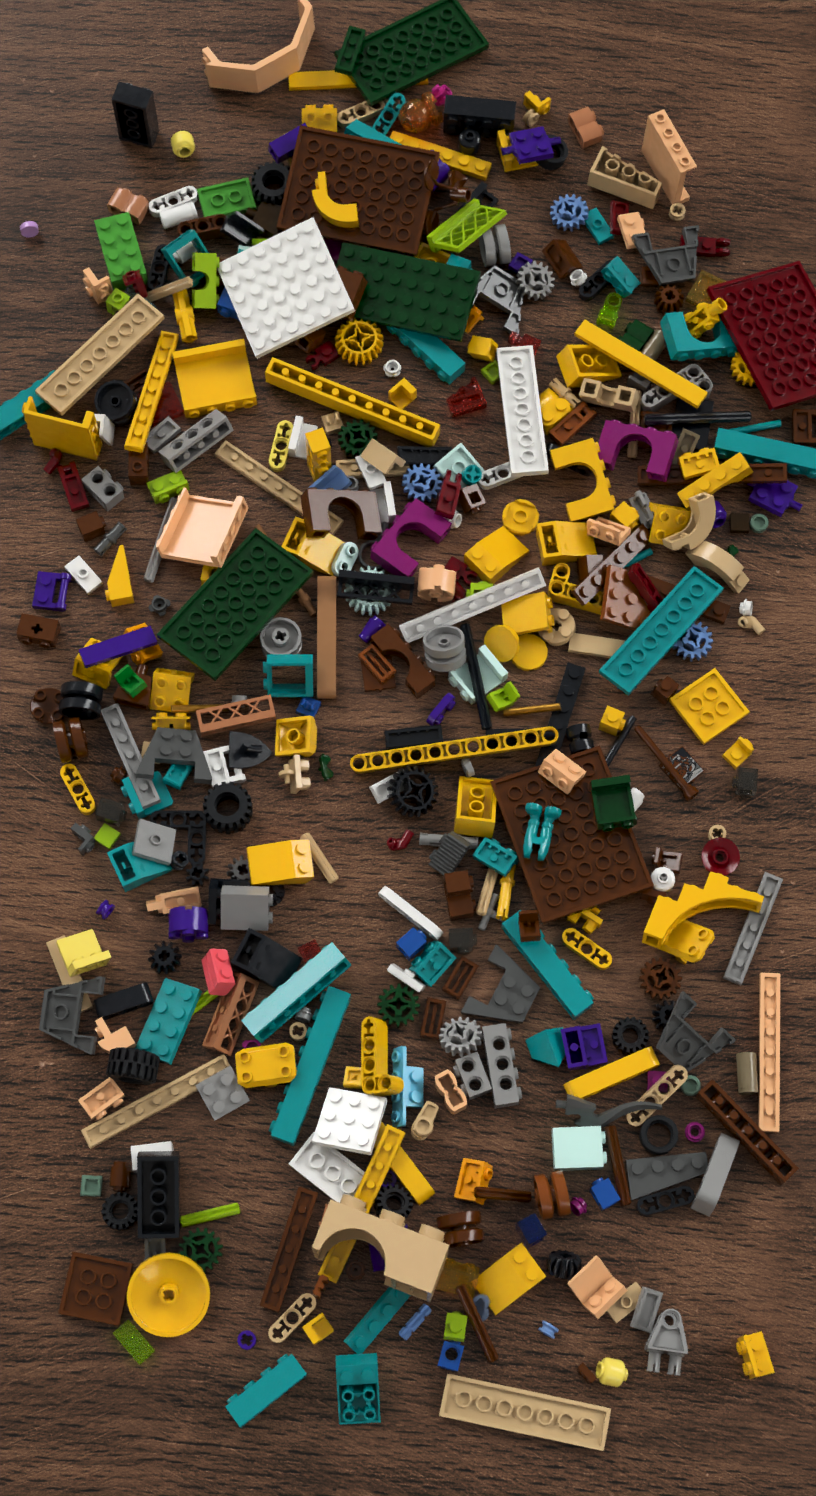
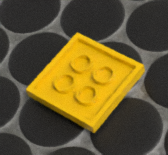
(709, 706)

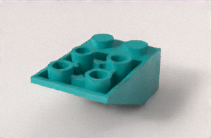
(134, 870)
(358, 1388)

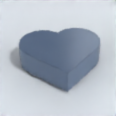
(482, 1303)

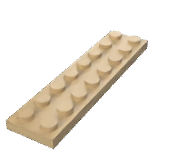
(99, 354)
(525, 1412)

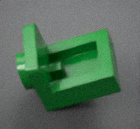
(130, 681)

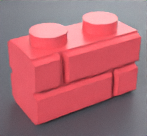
(218, 972)

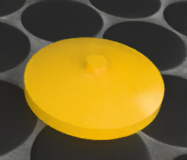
(168, 1294)

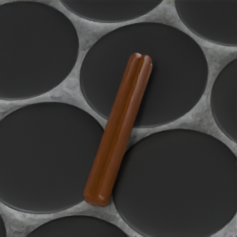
(617, 1165)
(476, 1323)

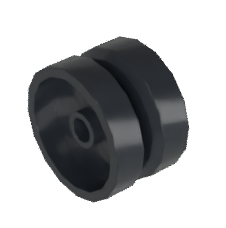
(116, 402)
(80, 700)

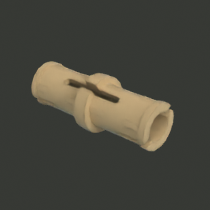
(565, 393)

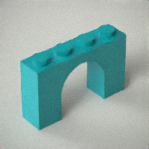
(684, 346)

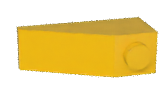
(119, 582)

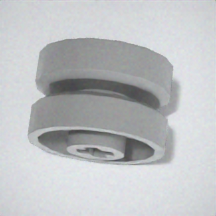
(495, 246)
(281, 637)
(444, 648)

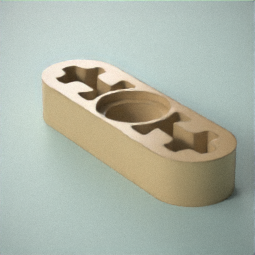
(307, 1310)

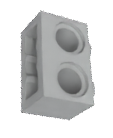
(99, 490)
(477, 1074)

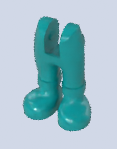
(535, 811)

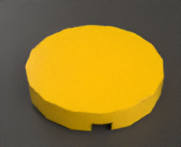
(520, 517)
(502, 642)
(531, 654)

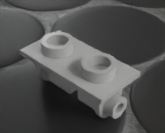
(641, 504)

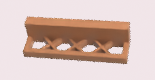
(236, 722)
(227, 1011)

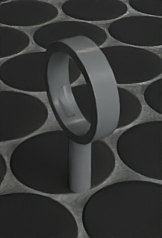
(384, 525)

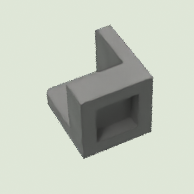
(639, 382)

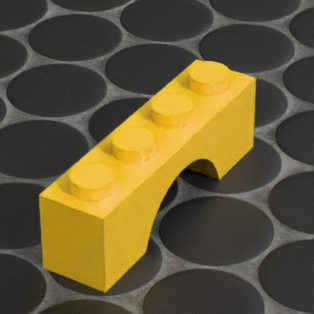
(728, 472)

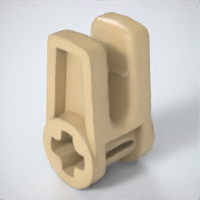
(430, 1110)

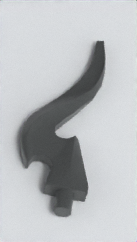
(586, 1110)

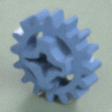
(568, 213)
(422, 475)
(691, 649)

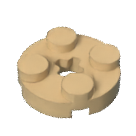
(564, 633)

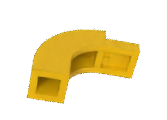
(334, 213)

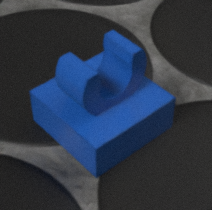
(308, 706)

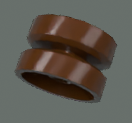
(71, 739)
(459, 1225)

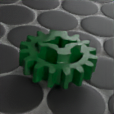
(354, 433)
(407, 1005)
(207, 1240)

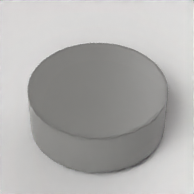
(467, 767)

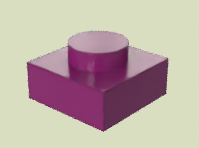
(653, 1077)

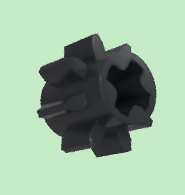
(199, 881)

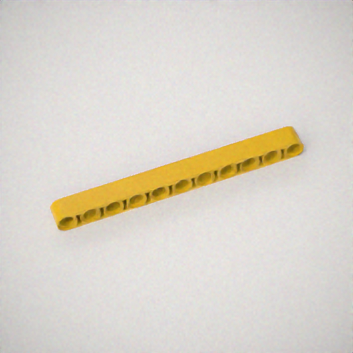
(444, 749)

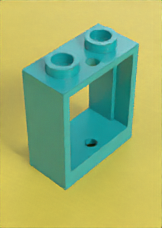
(178, 243)
(289, 690)

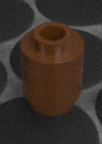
(120, 1176)

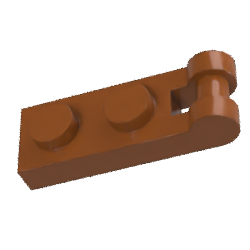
(572, 423)

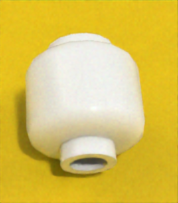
(664, 874)

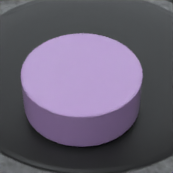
(29, 229)

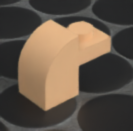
(120, 1038)

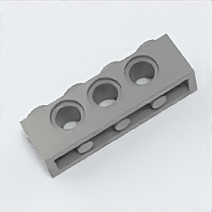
(195, 440)
(501, 1097)

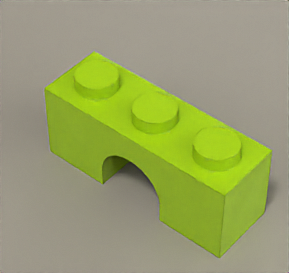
(206, 264)

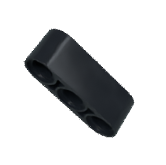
(123, 1001)

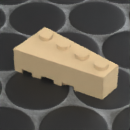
(623, 180)

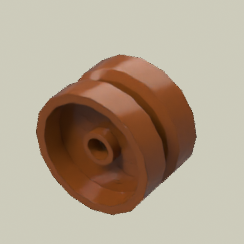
(551, 1195)

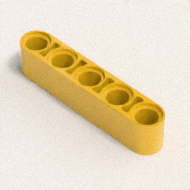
(613, 1074)
(408, 1173)

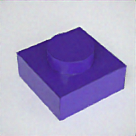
(518, 260)

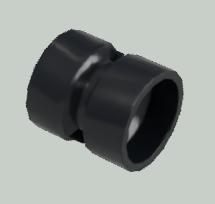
(579, 736)

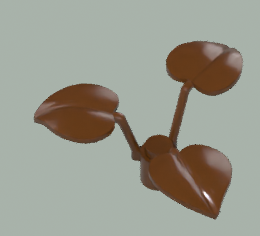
(456, 191)

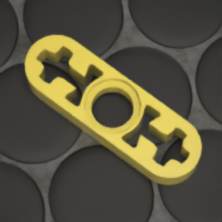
(283, 453)

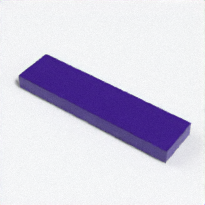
(117, 646)

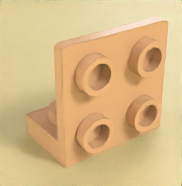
(596, 1287)

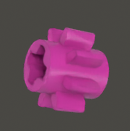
(440, 94)

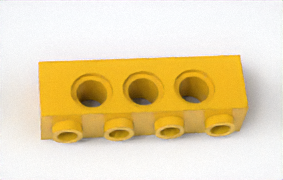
(318, 453)

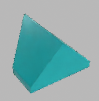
(547, 1046)

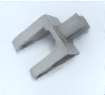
(667, 1340)

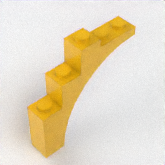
(694, 900)

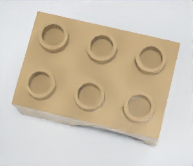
(410, 1258)

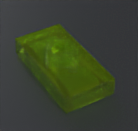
(134, 1342)

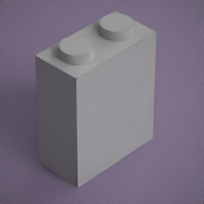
(246, 908)

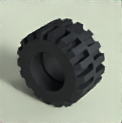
(266, 175)
(222, 793)
(133, 1066)

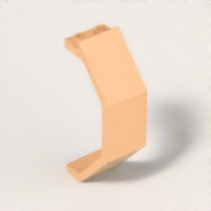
(267, 71)

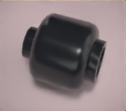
(469, 142)

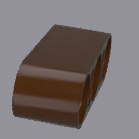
(210, 223)

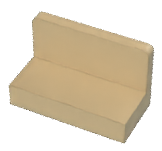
(381, 457)

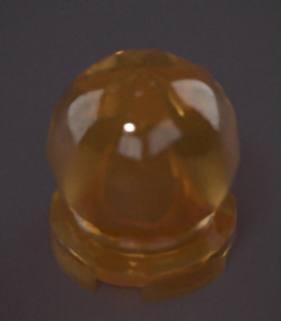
(418, 114)

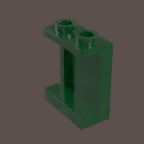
(613, 803)

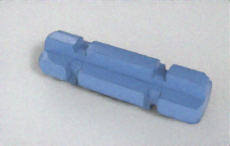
(415, 1321)

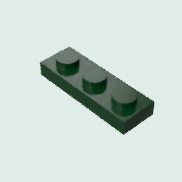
(350, 50)

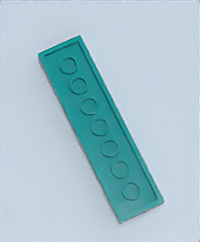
(661, 630)

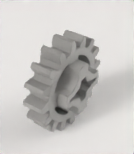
(526, 280)
(460, 1036)

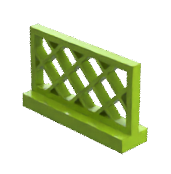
(456, 227)

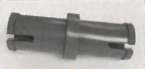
(110, 539)

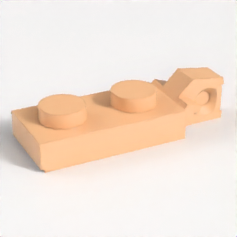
(166, 901)

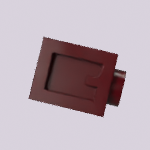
(135, 278)

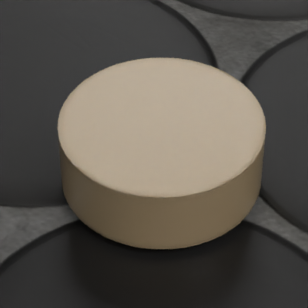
(423, 1126)

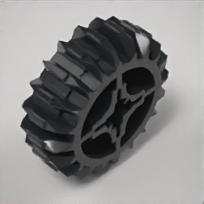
(408, 786)

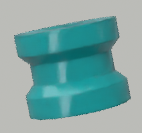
(474, 472)

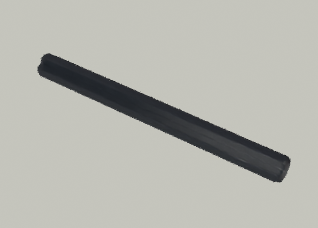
(699, 417)
(476, 678)

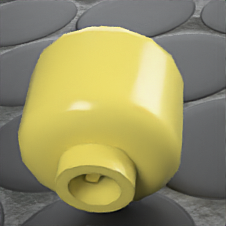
(182, 144)
(611, 1372)

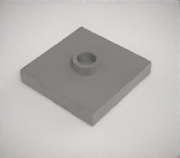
(154, 842)

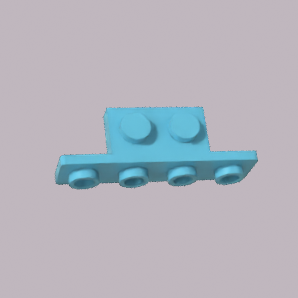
(413, 1087)

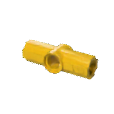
(184, 316)

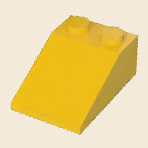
(586, 362)
(495, 555)
(475, 807)
(280, 863)
(509, 1278)

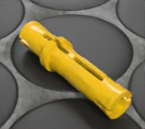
(505, 894)

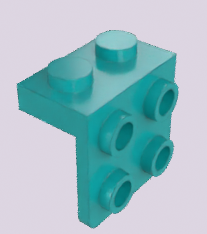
(135, 805)

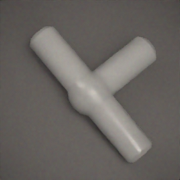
(490, 912)

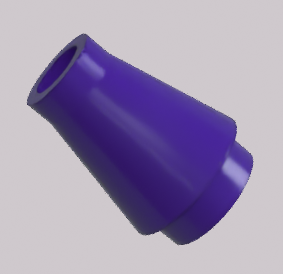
(372, 626)

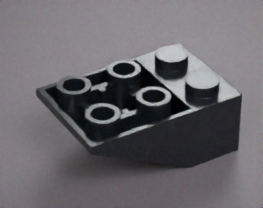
(265, 959)

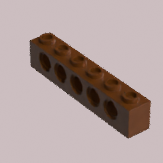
(747, 1132)

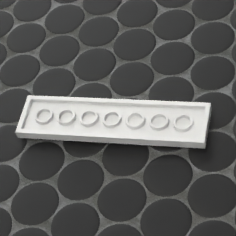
(522, 411)

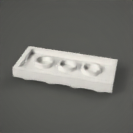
(327, 1170)

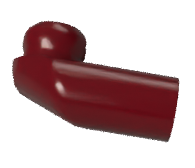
(460, 592)
(400, 843)

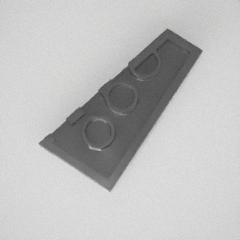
(661, 1172)

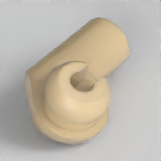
(752, 623)

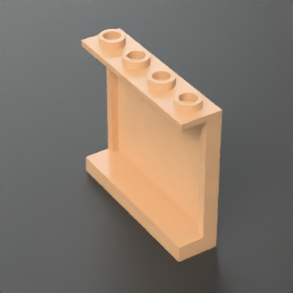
(667, 156)
(201, 529)

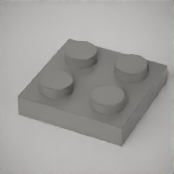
(222, 1093)

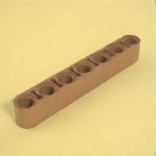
(326, 637)

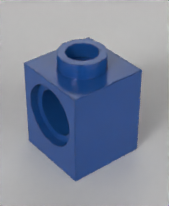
(411, 943)
(604, 1193)
(452, 1365)

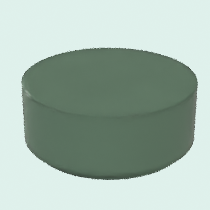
(758, 523)
(691, 1086)

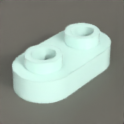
(345, 557)

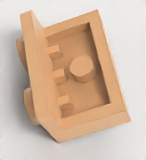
(629, 225)
(97, 288)
(607, 530)
(561, 771)
(102, 1098)

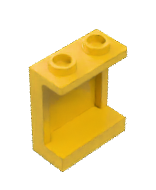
(529, 613)

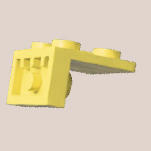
(82, 953)

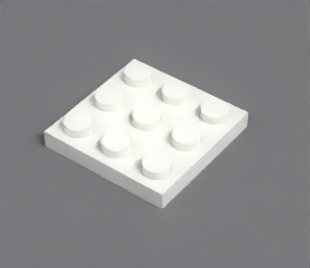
(350, 1121)

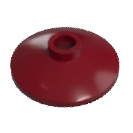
(726, 849)

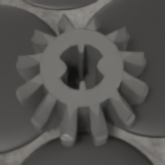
(234, 872)

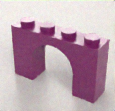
(617, 434)
(415, 517)

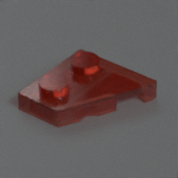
(466, 399)

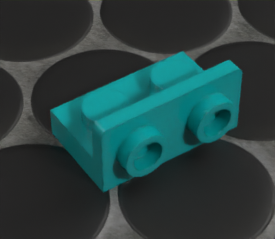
(620, 277)
(495, 856)
(432, 962)

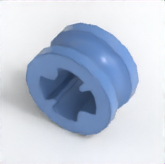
(548, 1329)

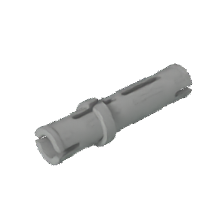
(433, 840)

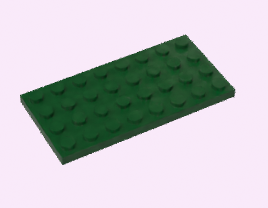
(415, 50)
(412, 291)
(235, 604)

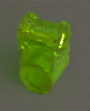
(609, 313)

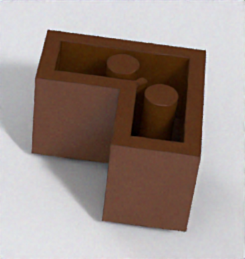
(458, 897)

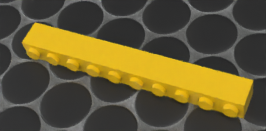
(352, 403)

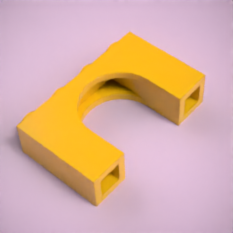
(585, 454)

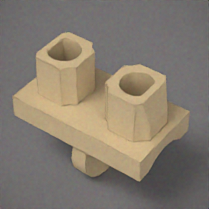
(292, 774)

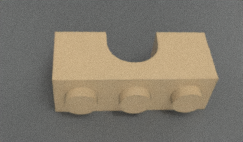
(618, 398)

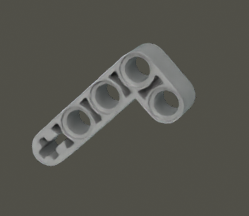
(658, 401)
(715, 1175)

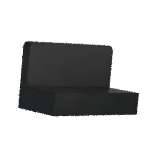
(241, 228)

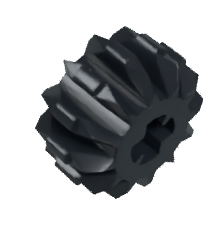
(156, 958)
(660, 1013)
(563, 1264)

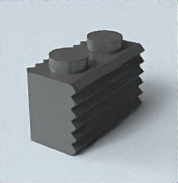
(449, 853)

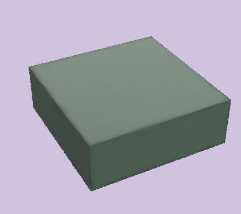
(91, 1186)

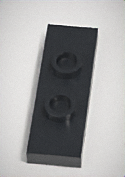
(422, 454)
(413, 736)

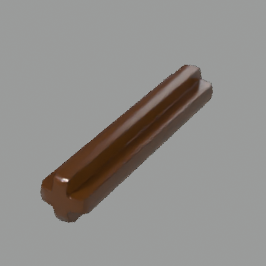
(502, 1194)

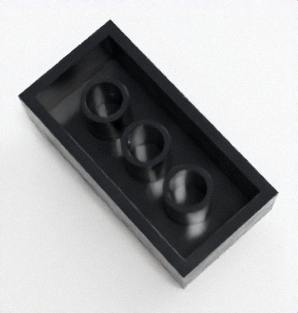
(135, 114)
(479, 114)
(158, 1194)

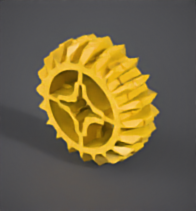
(367, 334)

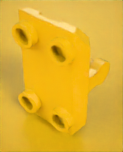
(688, 942)
(266, 1065)

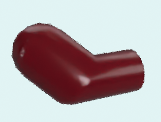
(54, 461)

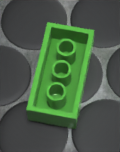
(120, 248)

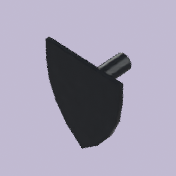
(246, 750)

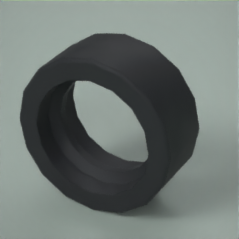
(554, 164)
(662, 1120)

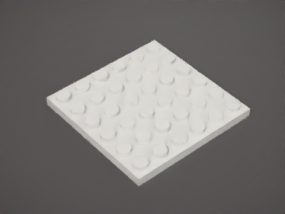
(285, 288)

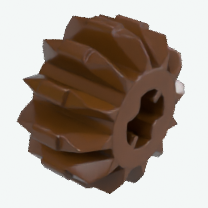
(675, 296)

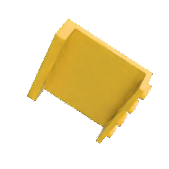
(214, 378)
(63, 434)

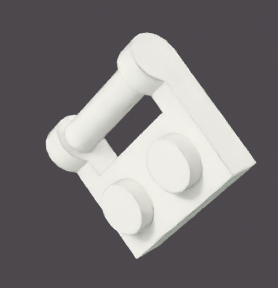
(218, 767)

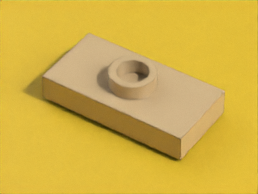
(625, 1304)

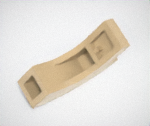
(700, 524)
(721, 562)

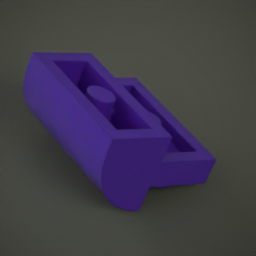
(584, 1046)

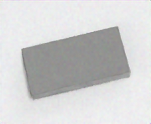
(646, 1309)

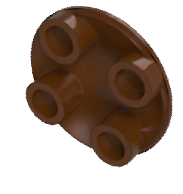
(45, 705)

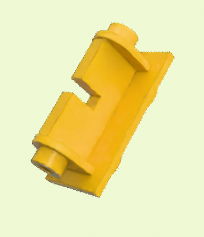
(179, 721)

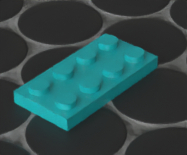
(168, 1019)

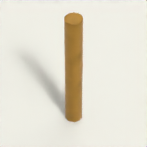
(192, 708)
(532, 709)

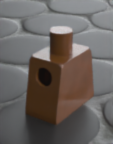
(141, 700)

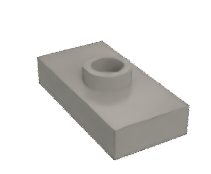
(162, 434)

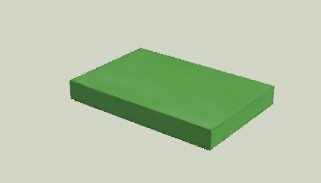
(226, 198)

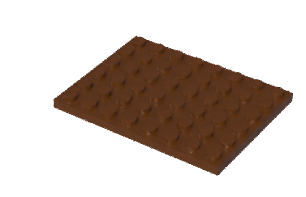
(374, 175)
(582, 862)

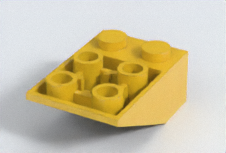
(563, 542)
(313, 552)

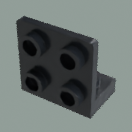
(214, 899)

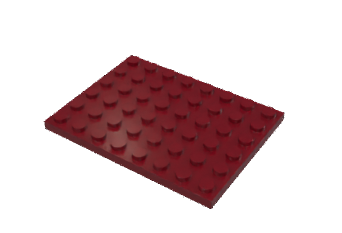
(774, 330)

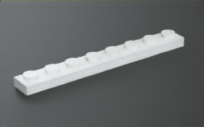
(473, 604)

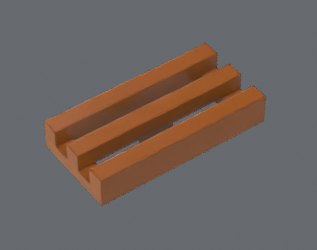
(392, 671)
(320, 1286)

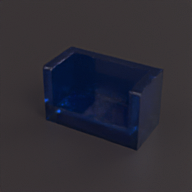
(531, 1230)

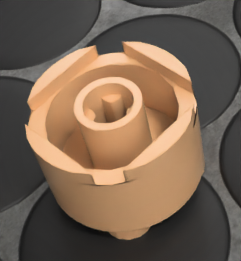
(436, 583)

